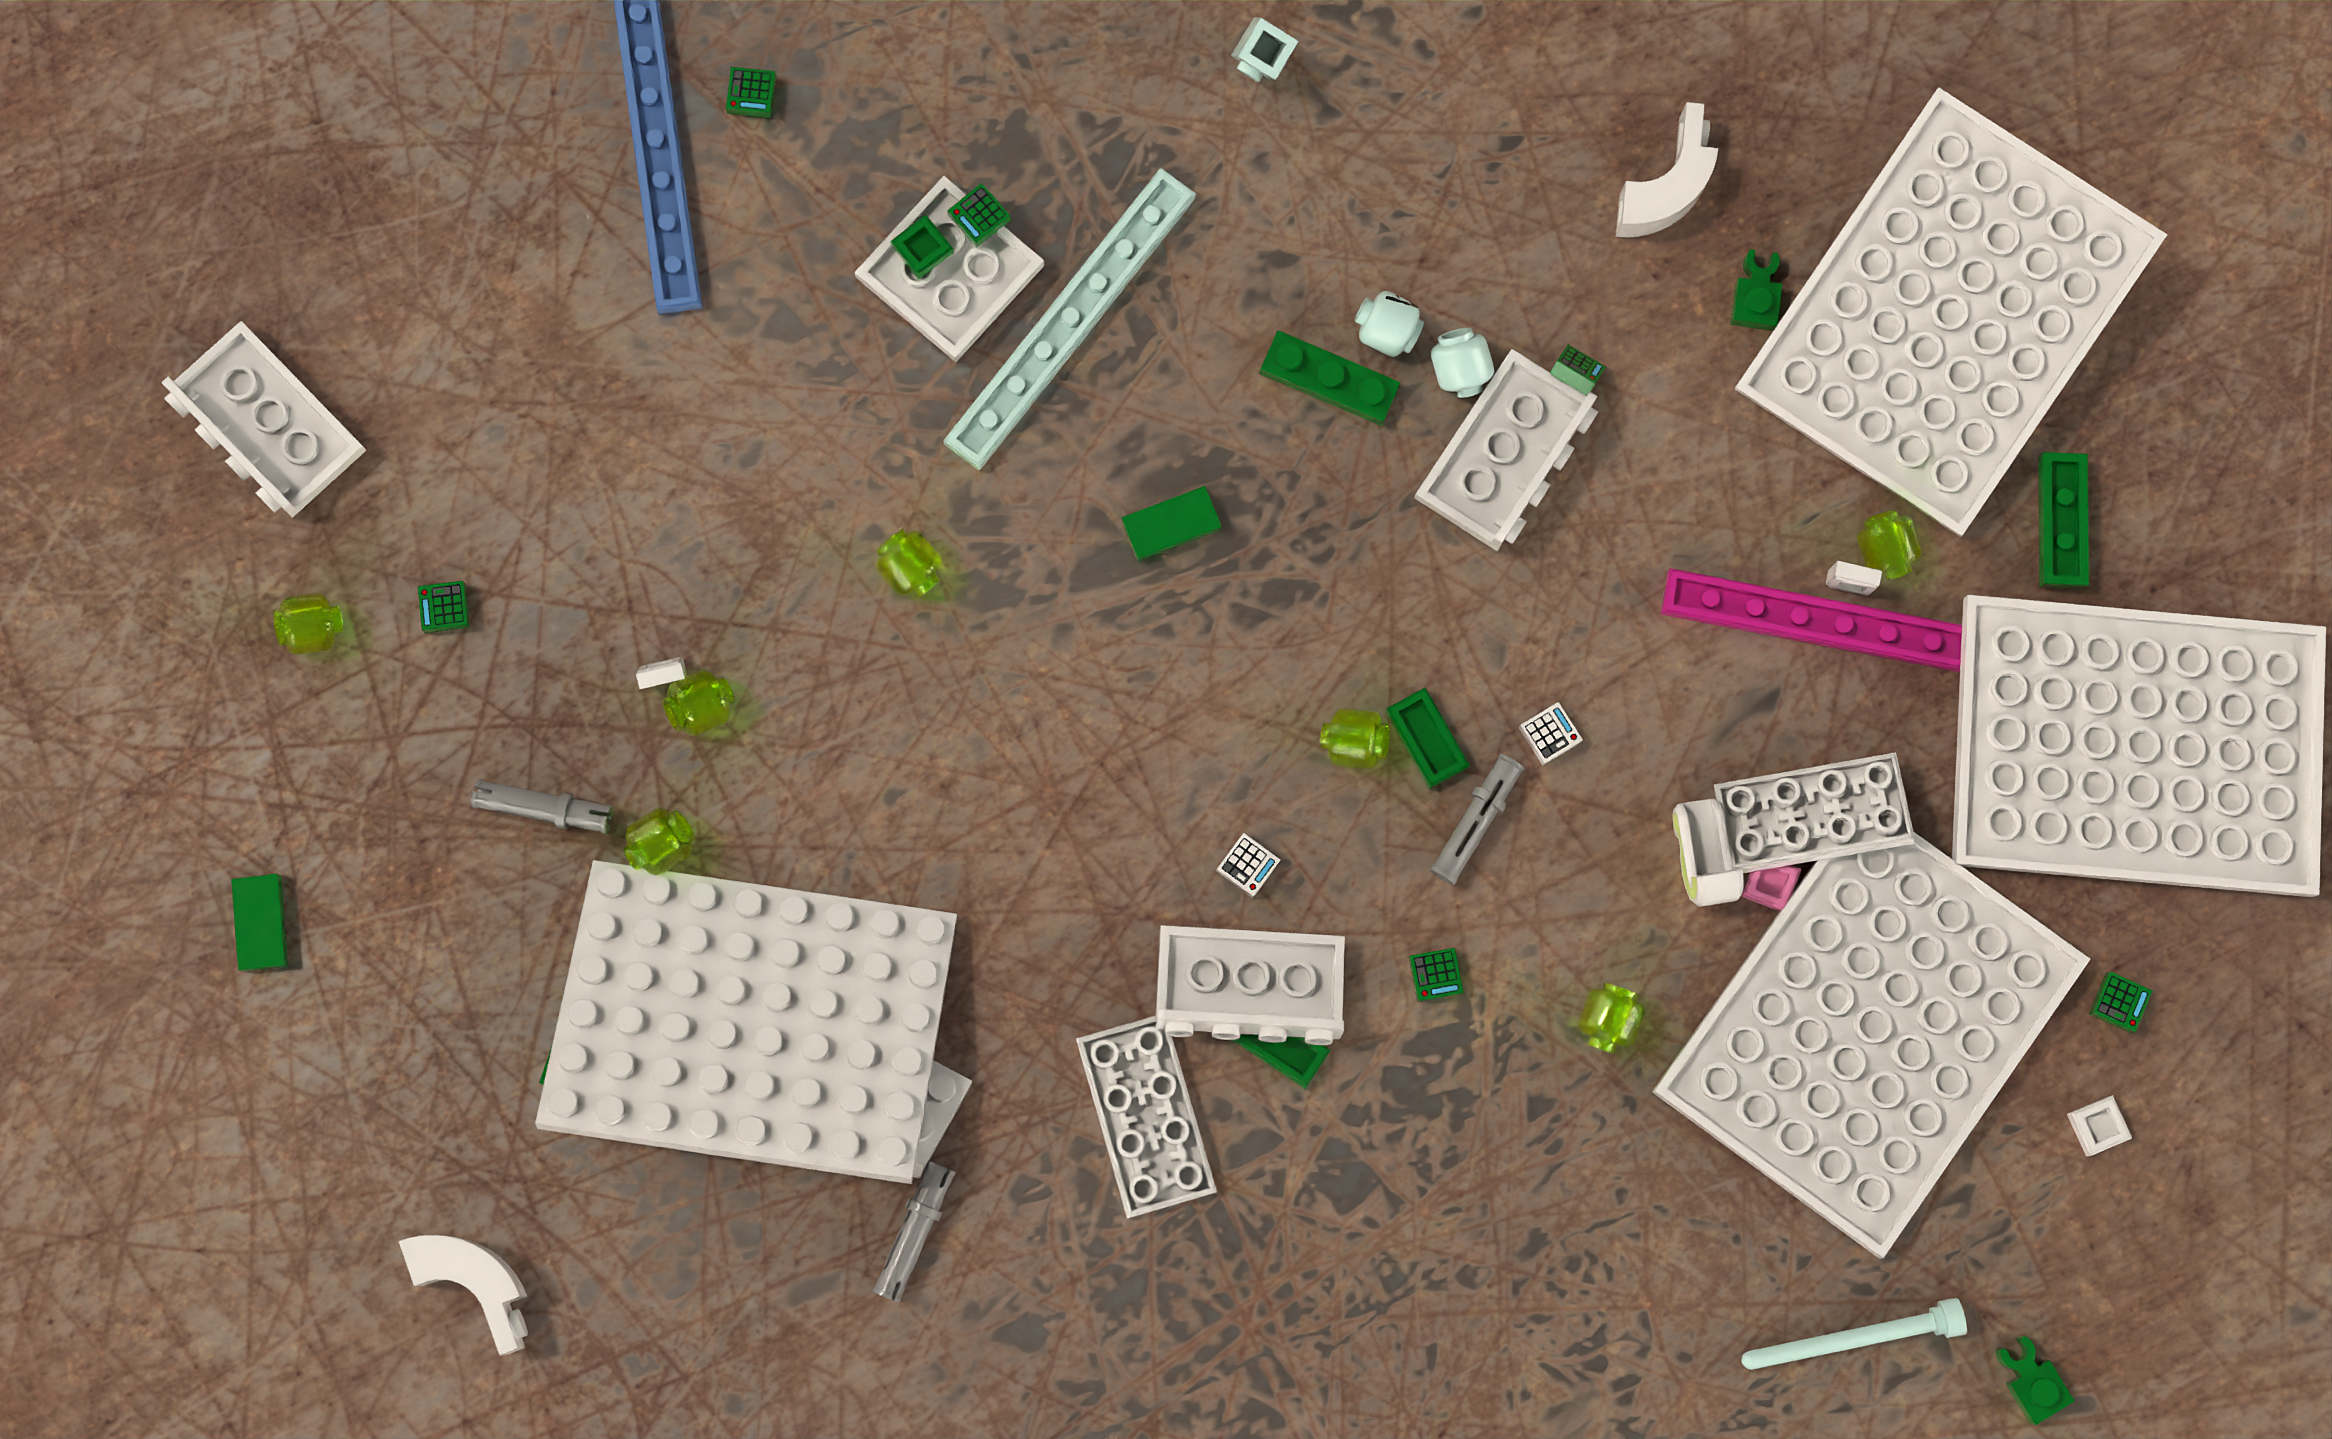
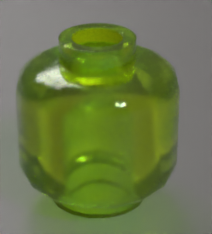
(1889, 543)
(908, 563)
(307, 623)
(698, 702)
(1355, 738)
(658, 841)
(1611, 1017)

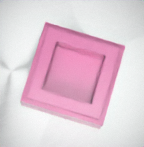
(1771, 886)

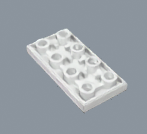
(1815, 813)
(1146, 1116)

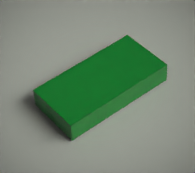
(1171, 523)
(1427, 738)
(259, 922)
(1290, 1058)

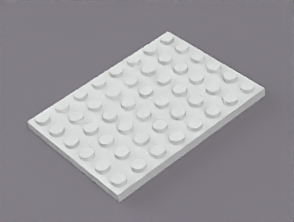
(1950, 312)
(2140, 746)
(749, 1022)
(1871, 1033)

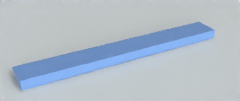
(658, 156)

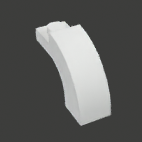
(1663, 201)
(478, 1269)

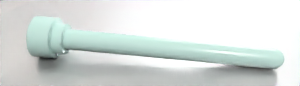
(1944, 1319)

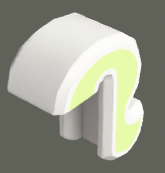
(1706, 853)

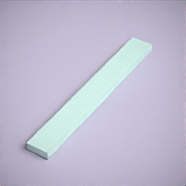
(1069, 319)

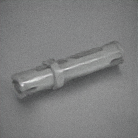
(1505, 773)
(561, 810)
(914, 1230)

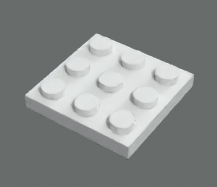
(961, 293)

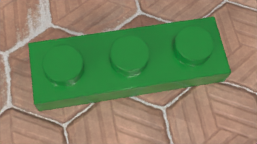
(1329, 378)
(2063, 520)

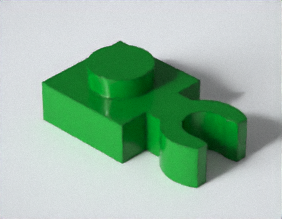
(1757, 299)
(2037, 1386)

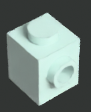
(1263, 50)

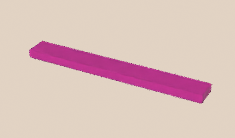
(1812, 620)

